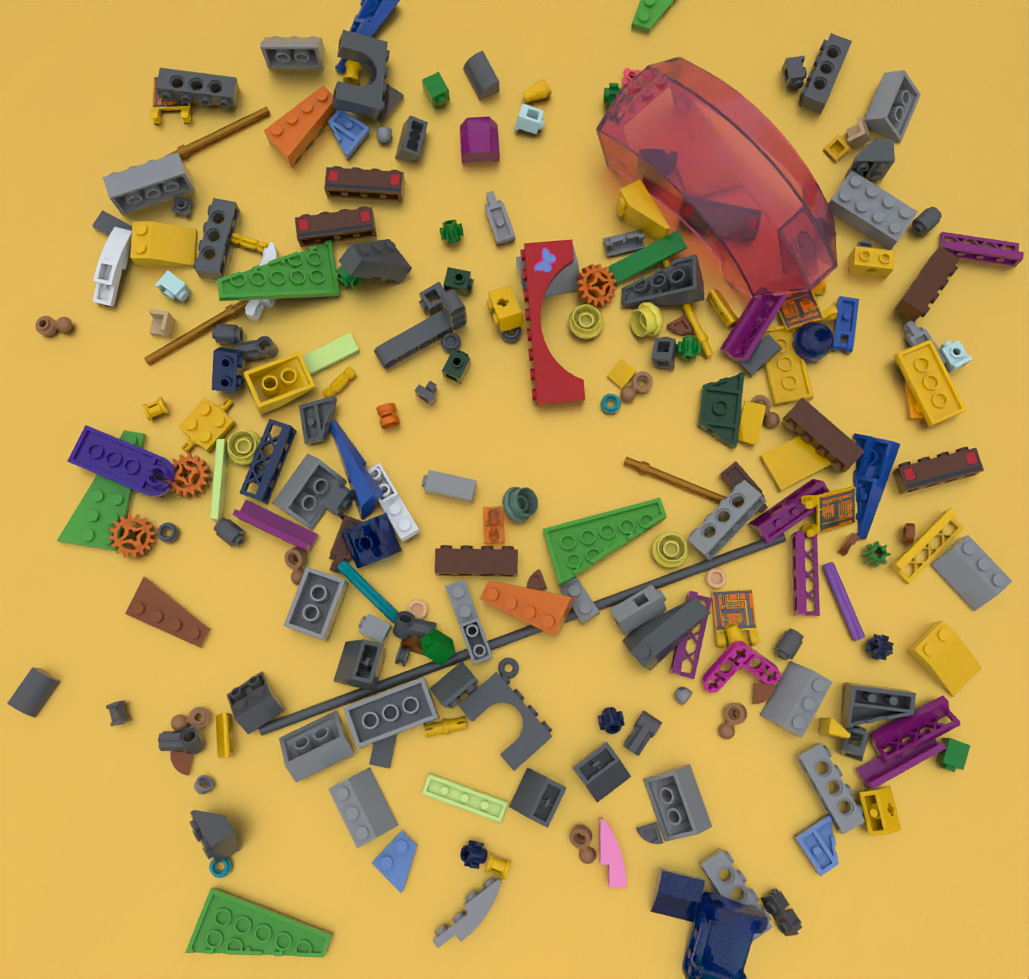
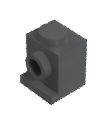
(794, 72)
(431, 293)
(664, 353)
(338, 500)
(855, 752)

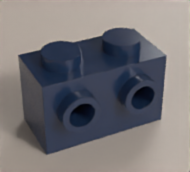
(227, 370)

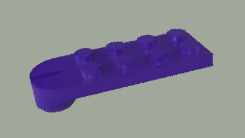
(122, 462)

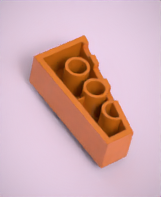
(301, 125)
(533, 606)

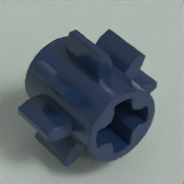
(880, 647)
(611, 720)
(473, 854)

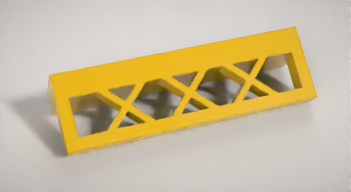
(924, 540)

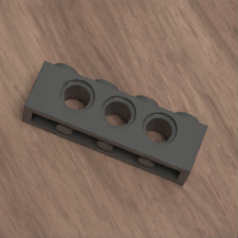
(837, 49)
(190, 81)
(221, 248)

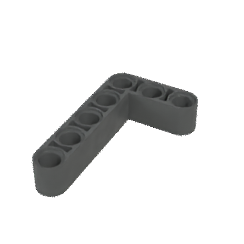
(424, 333)

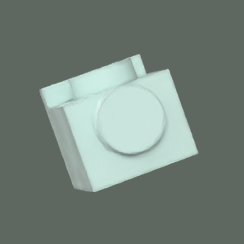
(530, 119)
(173, 287)
(954, 355)

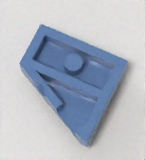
(347, 131)
(819, 845)
(396, 860)

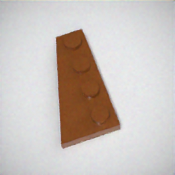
(162, 612)

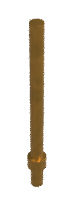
(185, 150)
(230, 311)
(643, 467)

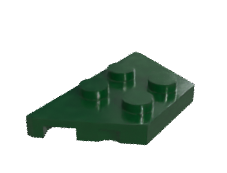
(721, 408)

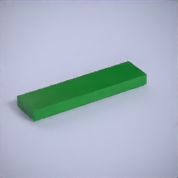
(648, 257)

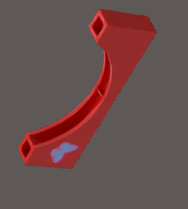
(542, 265)

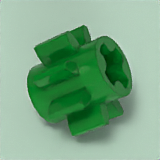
(610, 93)
(451, 231)
(689, 348)
(872, 558)

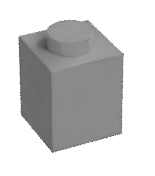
(374, 628)

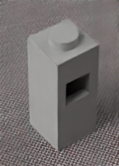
(449, 486)
(638, 609)

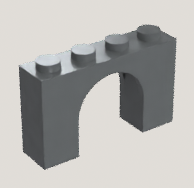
(373, 55)
(496, 691)

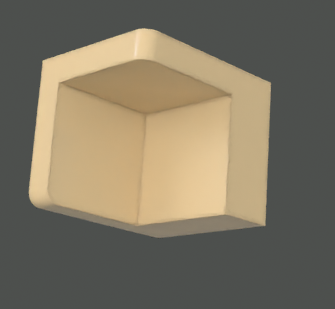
(858, 134)
(162, 323)

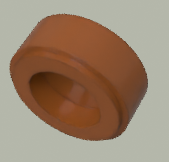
(909, 533)

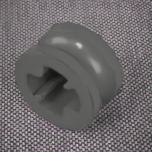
(402, 656)

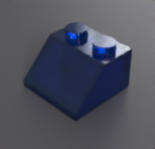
(371, 540)
(677, 894)

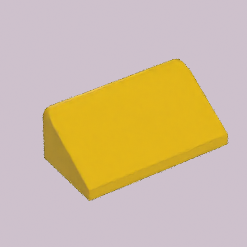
(722, 308)
(751, 422)
(831, 728)
(224, 735)

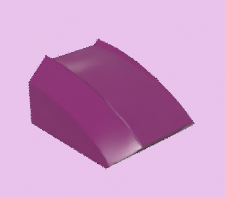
(479, 140)

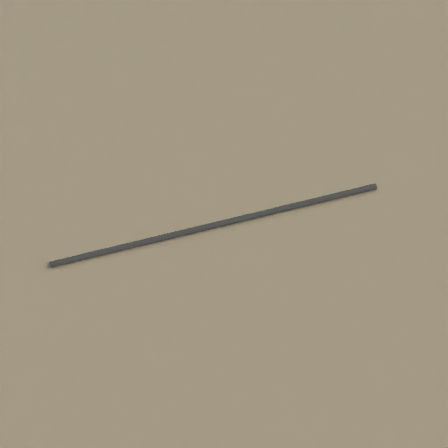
(513, 636)

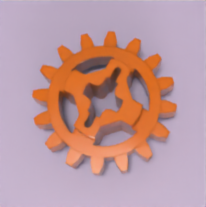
(597, 276)
(196, 472)
(126, 526)

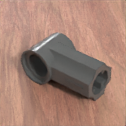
(254, 348)
(407, 625)
(645, 728)
(188, 740)

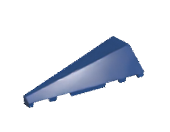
(369, 20)
(871, 477)
(362, 484)

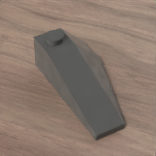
(673, 285)
(660, 635)

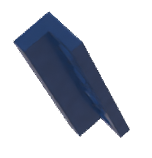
(275, 463)

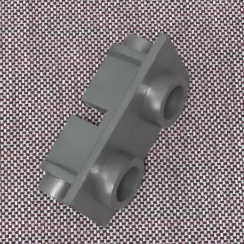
(624, 243)

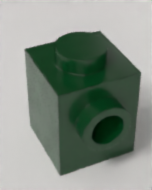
(459, 281)
(456, 366)

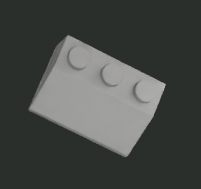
(293, 52)
(893, 105)
(561, 284)
(307, 490)
(971, 572)
(796, 699)
(315, 746)
(677, 803)
(363, 807)

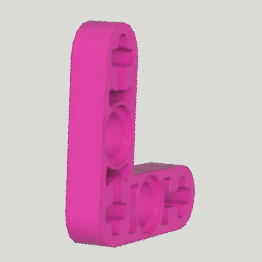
(741, 660)

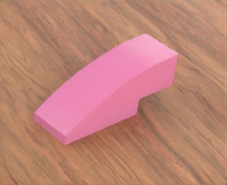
(611, 855)

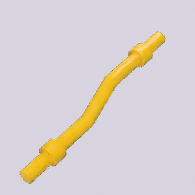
(700, 335)

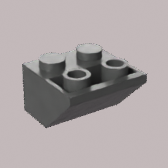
(874, 160)
(360, 664)
(454, 685)
(254, 703)
(601, 771)
(537, 797)
(214, 834)

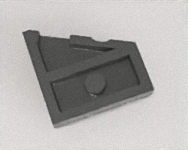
(316, 419)

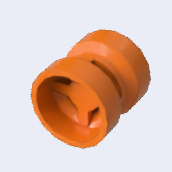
(388, 415)

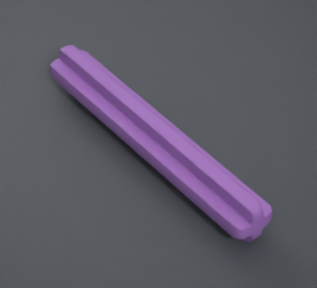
(843, 601)

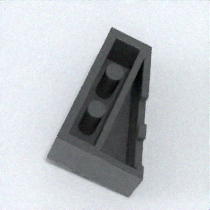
(375, 260)
(875, 703)

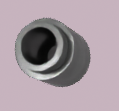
(926, 221)
(227, 334)
(229, 532)
(789, 644)

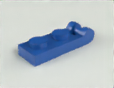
(845, 323)

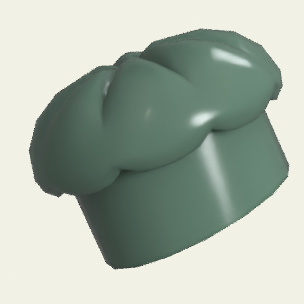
(519, 503)

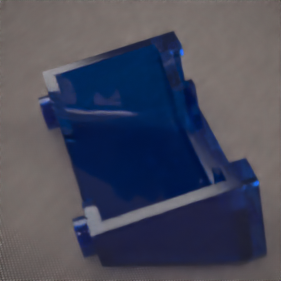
(721, 938)

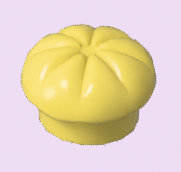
(646, 320)
(585, 321)
(243, 446)
(670, 549)

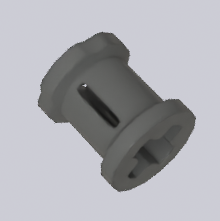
(112, 709)

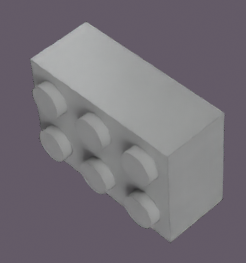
(316, 603)

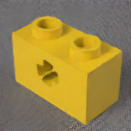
(871, 262)
(505, 308)
(880, 811)

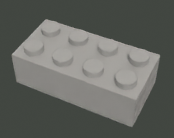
(149, 183)
(871, 210)
(391, 713)

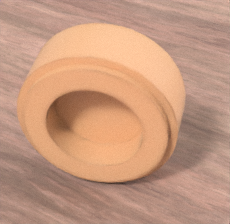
(716, 578)
(418, 608)

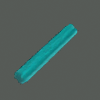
(368, 591)

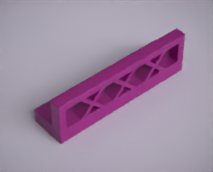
(980, 252)
(751, 323)
(787, 511)
(276, 526)
(800, 574)
(680, 649)
(910, 726)
(878, 771)

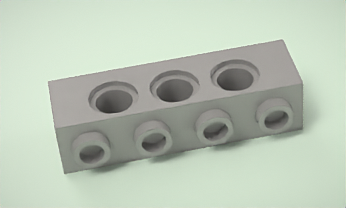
(726, 530)
(854, 813)
(720, 860)

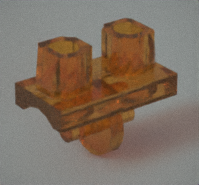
(493, 525)

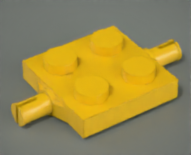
(206, 424)

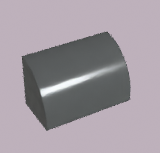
(481, 75)
(411, 139)
(33, 692)

